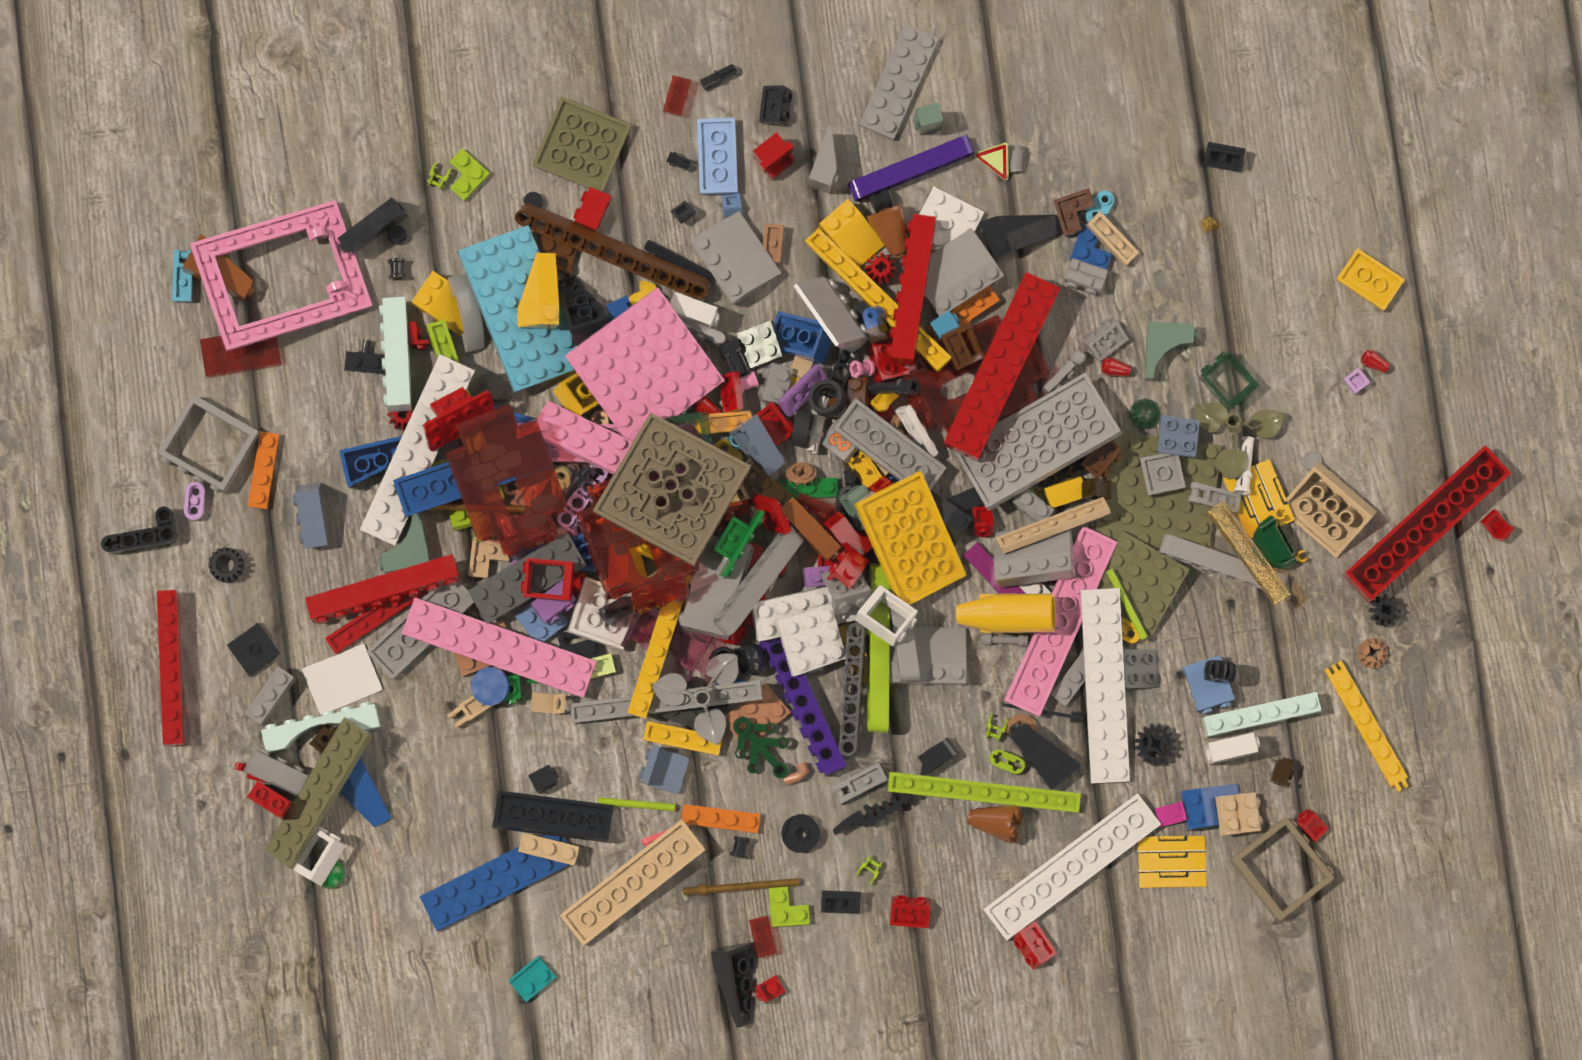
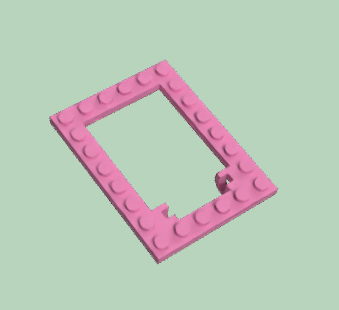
(318, 221)

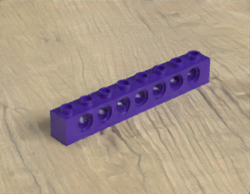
(824, 766)

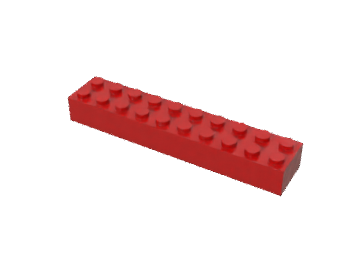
(1001, 366)
(1426, 524)

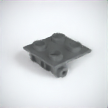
(1140, 669)

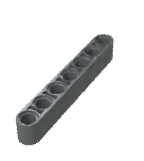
(847, 697)

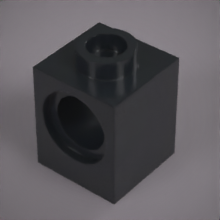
(544, 778)

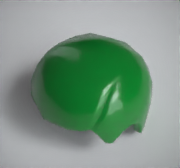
(335, 876)

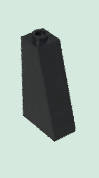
(372, 226)
(1045, 758)

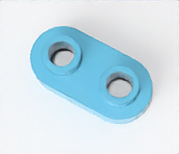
(1101, 206)

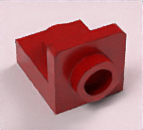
(415, 333)
(983, 522)
(1311, 824)
(769, 989)

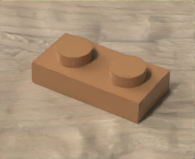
(774, 241)

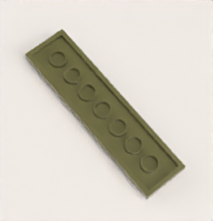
(318, 793)

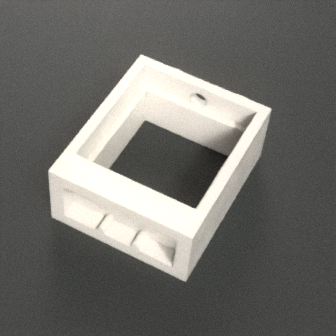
(695, 310)
(896, 604)
(1232, 748)
(326, 860)

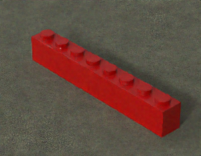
(913, 289)
(382, 589)
(170, 668)

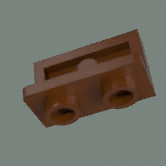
(1101, 458)

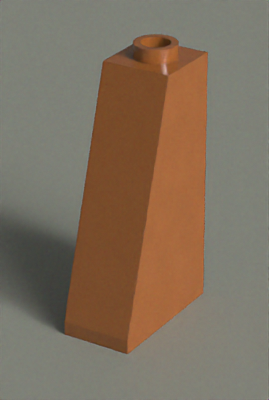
(235, 280)
(811, 530)

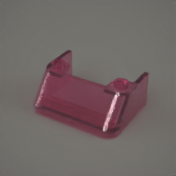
(688, 644)

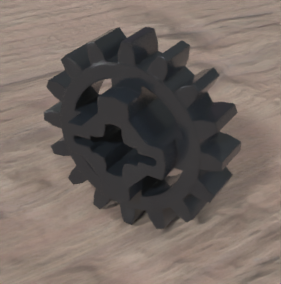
(1149, 737)

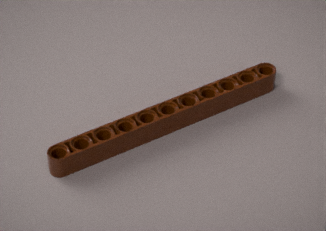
(622, 251)

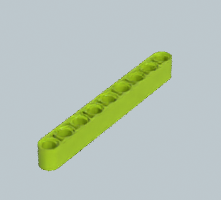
(878, 659)

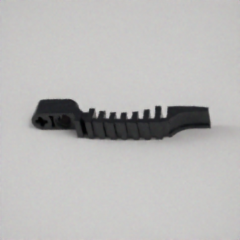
(930, 761)

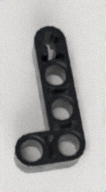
(139, 535)

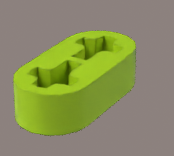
(1005, 766)

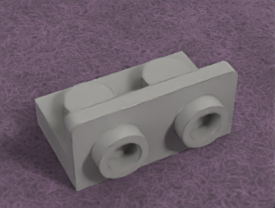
(1105, 339)

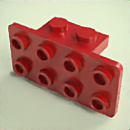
(451, 410)

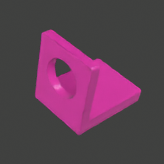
(1171, 814)

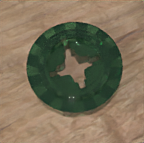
(1142, 422)

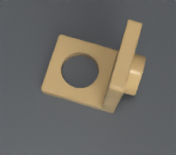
(547, 703)

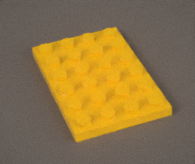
(910, 538)

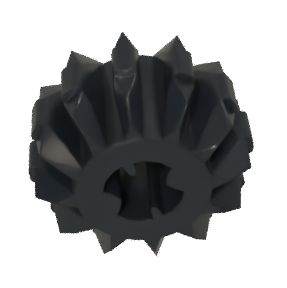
(1386, 604)
(1220, 671)

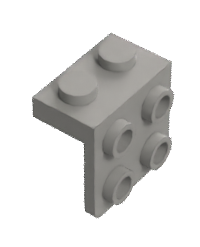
(847, 599)

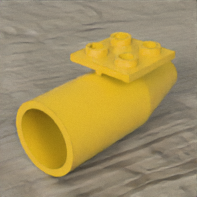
(1009, 613)

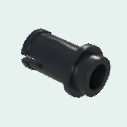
(678, 161)

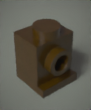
(1096, 489)
(317, 741)
(1282, 772)

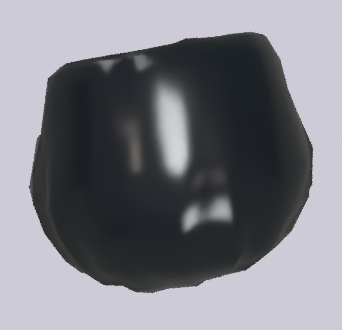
(750, 658)

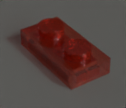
(677, 96)
(819, 508)
(762, 936)

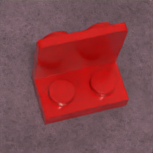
(883, 367)

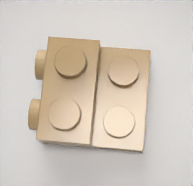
(1238, 813)

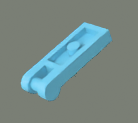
(182, 282)

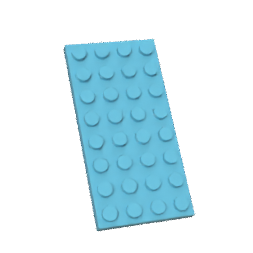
(498, 277)

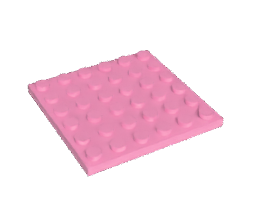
(644, 365)

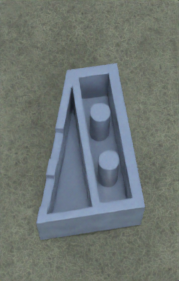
(757, 444)
(310, 515)

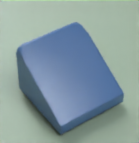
(732, 204)

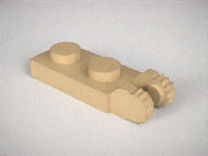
(471, 708)

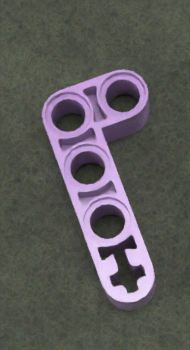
(581, 495)

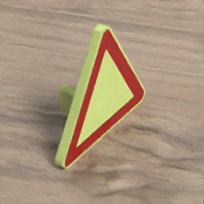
(996, 159)

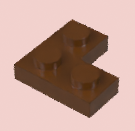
(1069, 207)
(856, 389)

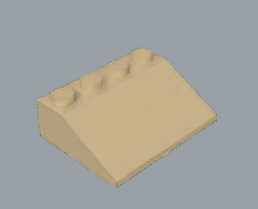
(1328, 509)

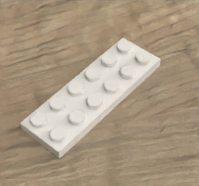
(769, 610)

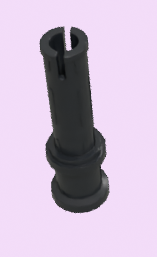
(899, 387)

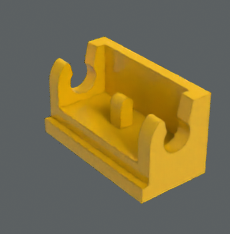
(864, 469)
(1064, 492)

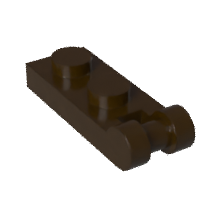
(766, 485)

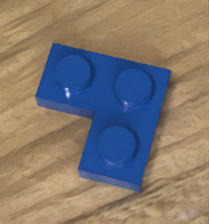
(1086, 252)

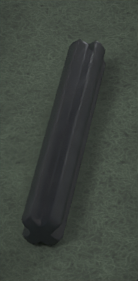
(673, 258)

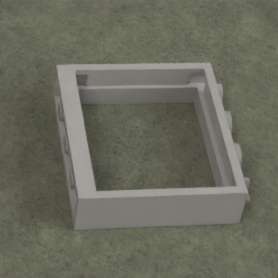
(228, 419)

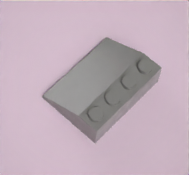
(735, 257)
(959, 272)
(833, 313)
(1038, 562)
(939, 655)

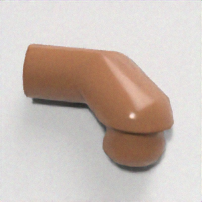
(797, 776)

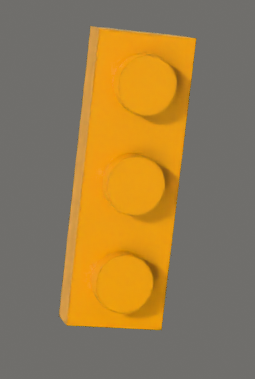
(724, 421)

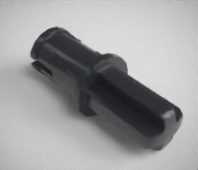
(718, 76)

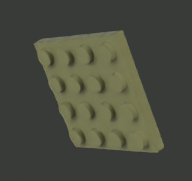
(581, 145)
(1146, 578)

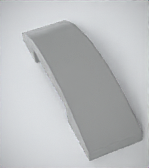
(469, 312)

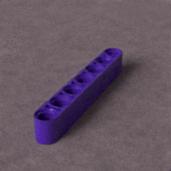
(911, 168)

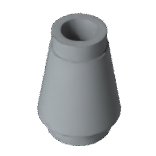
(1015, 156)

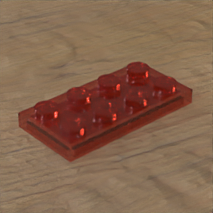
(246, 358)

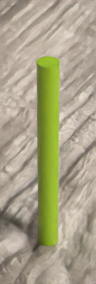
(1127, 604)
(637, 804)

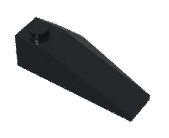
(1014, 232)
(581, 309)
(954, 519)

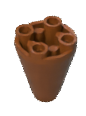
(997, 821)

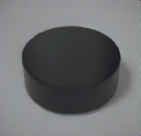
(533, 198)

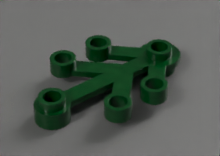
(759, 744)

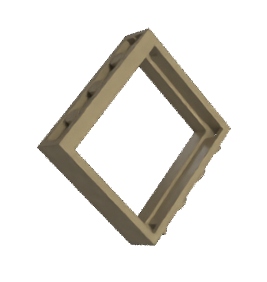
(1258, 888)

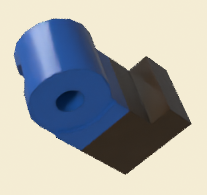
(875, 324)

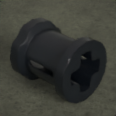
(396, 268)
(739, 847)

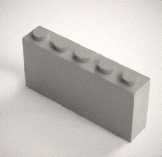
(710, 591)

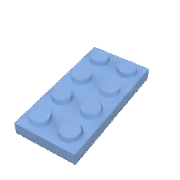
(717, 156)

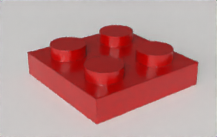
(773, 516)

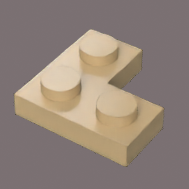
(481, 555)

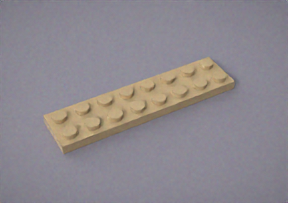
(632, 882)

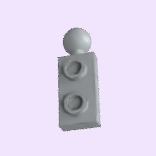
(1077, 358)

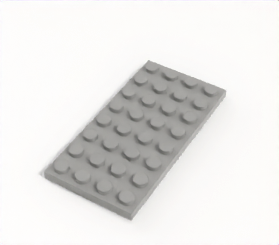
(1041, 441)

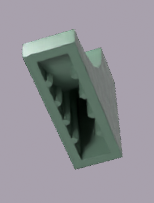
(1163, 338)
(410, 551)

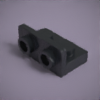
(775, 105)

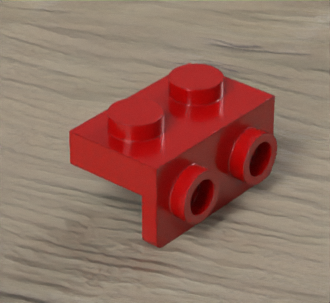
(775, 423)
(848, 567)

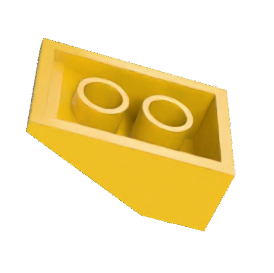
(851, 233)
(437, 302)
(576, 396)

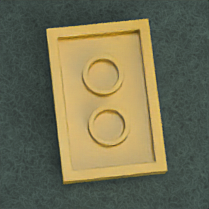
(1370, 279)

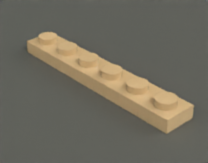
(1053, 525)

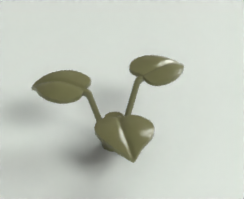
(1214, 415)

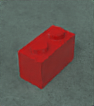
(592, 209)

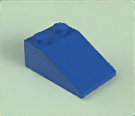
(802, 337)
(1201, 805)

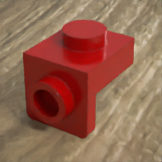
(1496, 525)

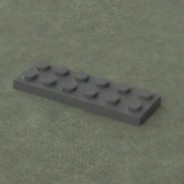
(503, 590)

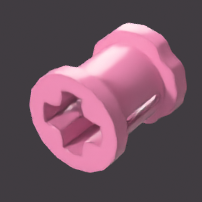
(862, 368)
(749, 382)

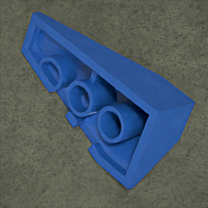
(364, 796)

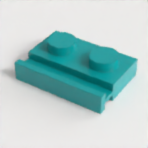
(532, 978)

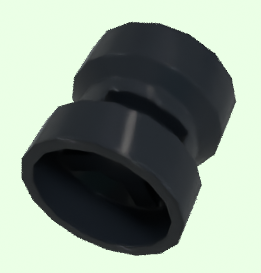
(879, 201)

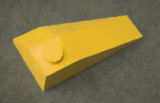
(540, 296)

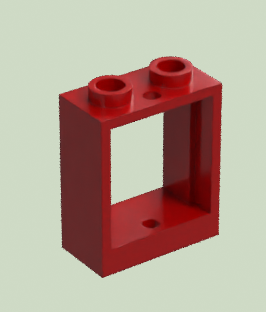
(568, 579)
(270, 800)

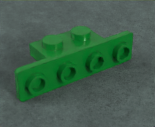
(733, 540)

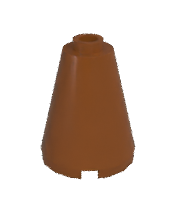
(891, 229)

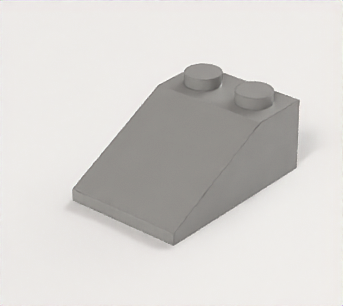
(823, 174)

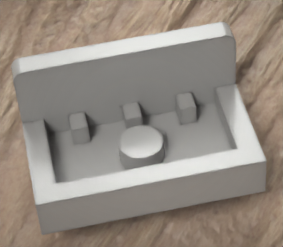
(775, 383)

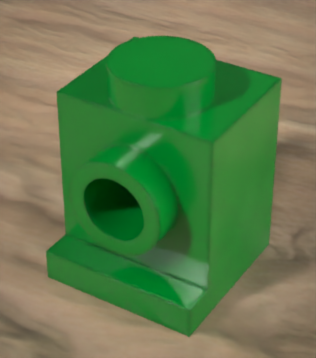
(512, 698)

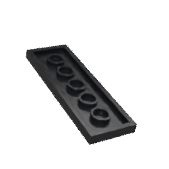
(553, 816)

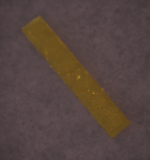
(1248, 553)

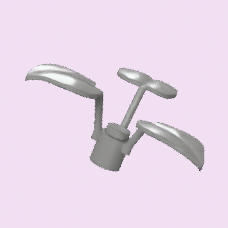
(672, 688)

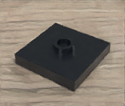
(253, 649)

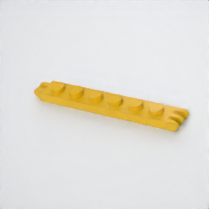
(1367, 726)

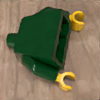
(1274, 543)

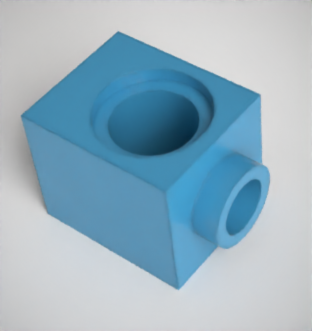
(944, 324)

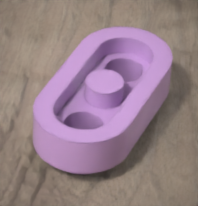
(193, 501)

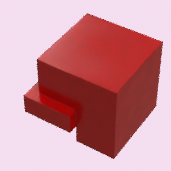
(774, 156)

